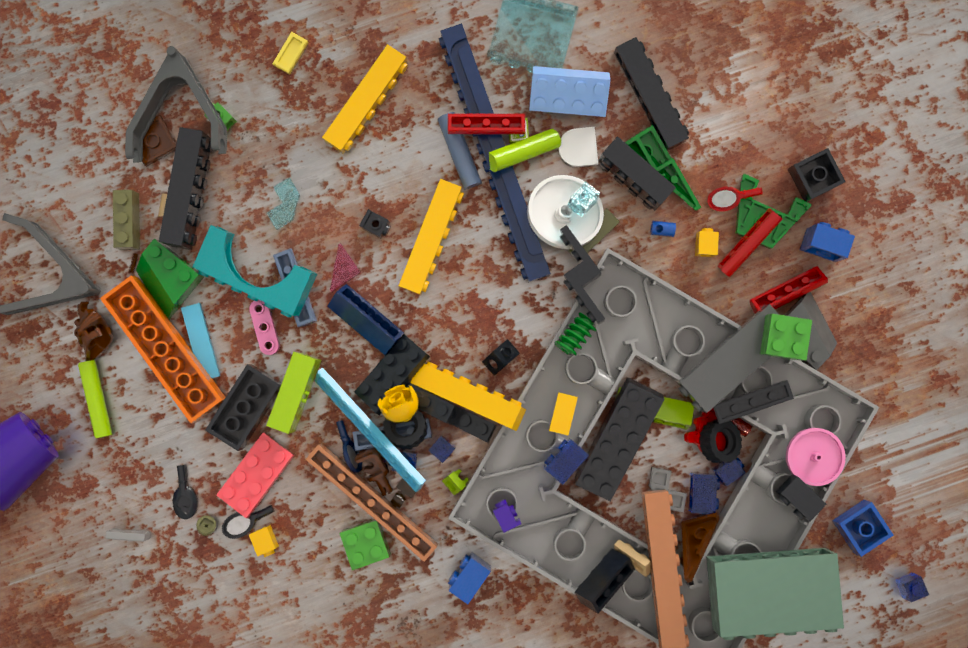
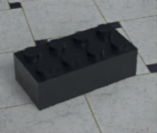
(636, 174)
(244, 407)

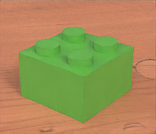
(786, 337)
(365, 544)

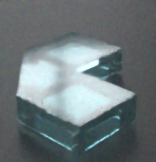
(284, 212)

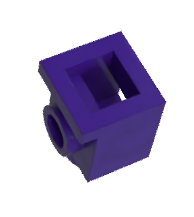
(506, 516)

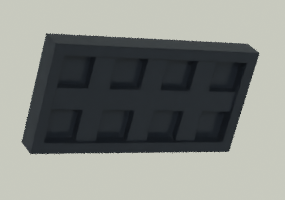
(393, 370)

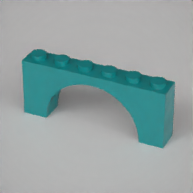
(216, 261)

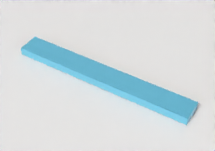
(369, 430)

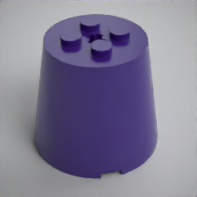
(23, 456)

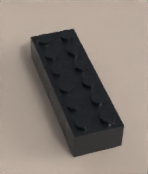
(186, 189)
(619, 439)

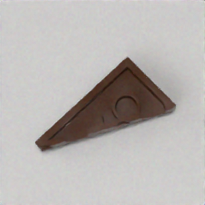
(695, 540)

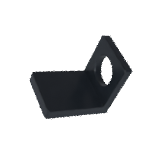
(502, 356)

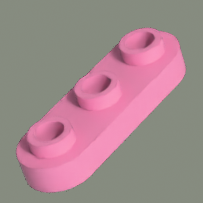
(270, 333)

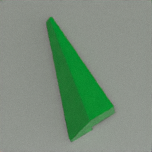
(651, 149)

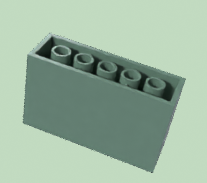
(775, 593)

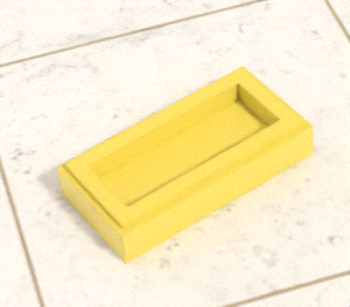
(290, 53)

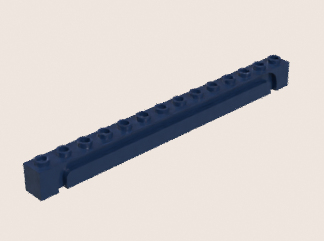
(503, 181)

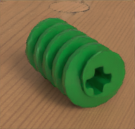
(575, 334)

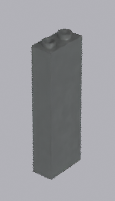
(727, 364)

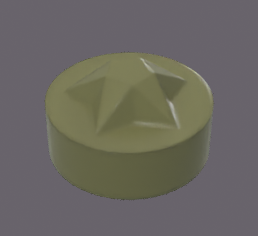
(206, 525)

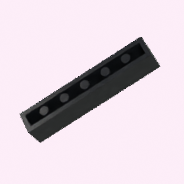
(651, 94)

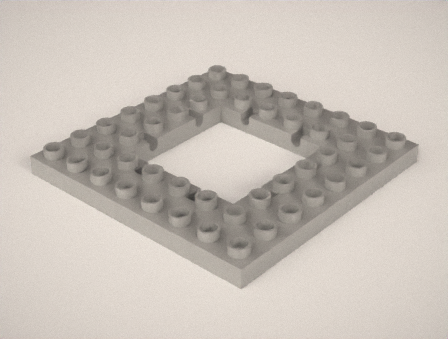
(672, 335)

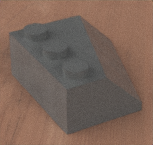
(821, 338)

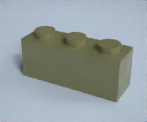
(126, 220)

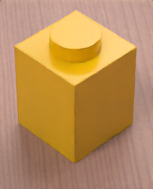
(706, 243)
(264, 541)

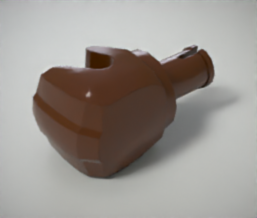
(377, 471)

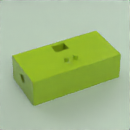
(293, 392)

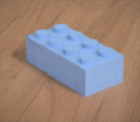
(569, 91)

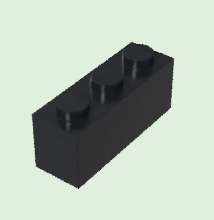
(604, 580)

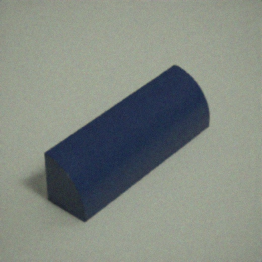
(365, 319)

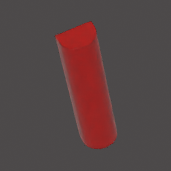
(486, 123)
(749, 242)
(790, 290)

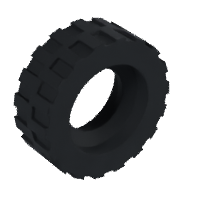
(413, 439)
(708, 442)

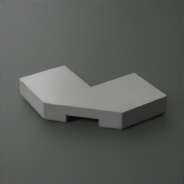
(660, 480)

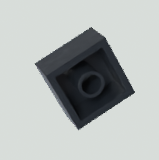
(816, 175)

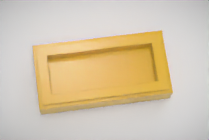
(563, 413)

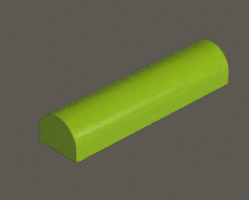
(524, 150)
(95, 399)

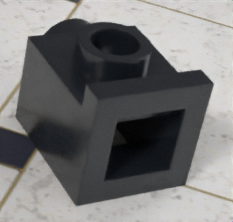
(369, 218)

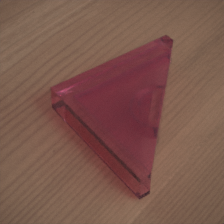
(344, 269)

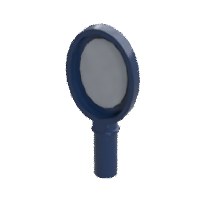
(348, 449)

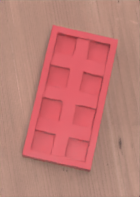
(255, 475)

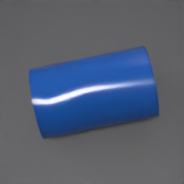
(663, 228)

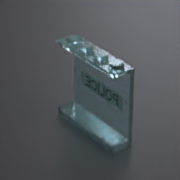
(532, 33)

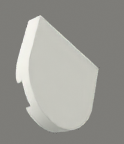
(579, 147)

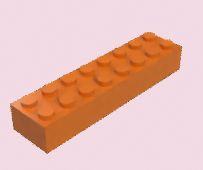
(163, 349)

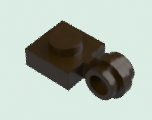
(398, 499)

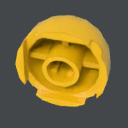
(399, 403)

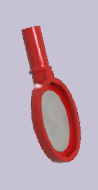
(727, 197)

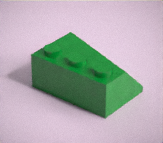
(167, 276)

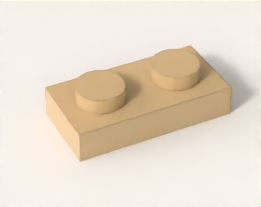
(640, 561)

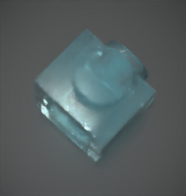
(583, 199)

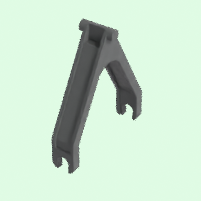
(172, 73)
(74, 281)

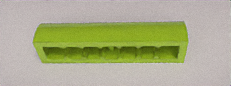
(673, 413)

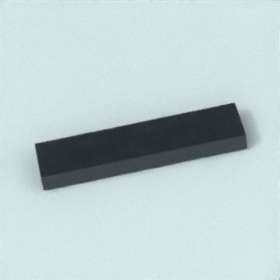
(753, 402)

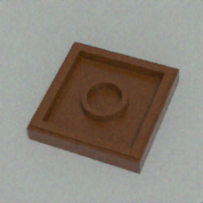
(157, 142)

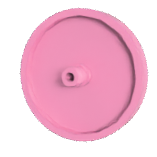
(815, 456)

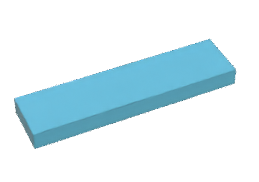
(200, 338)

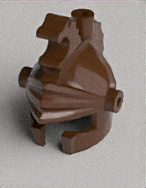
(92, 332)

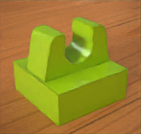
(454, 483)

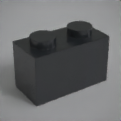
(800, 498)

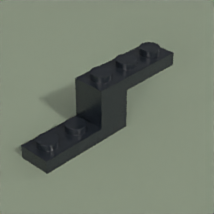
(581, 275)
(453, 414)

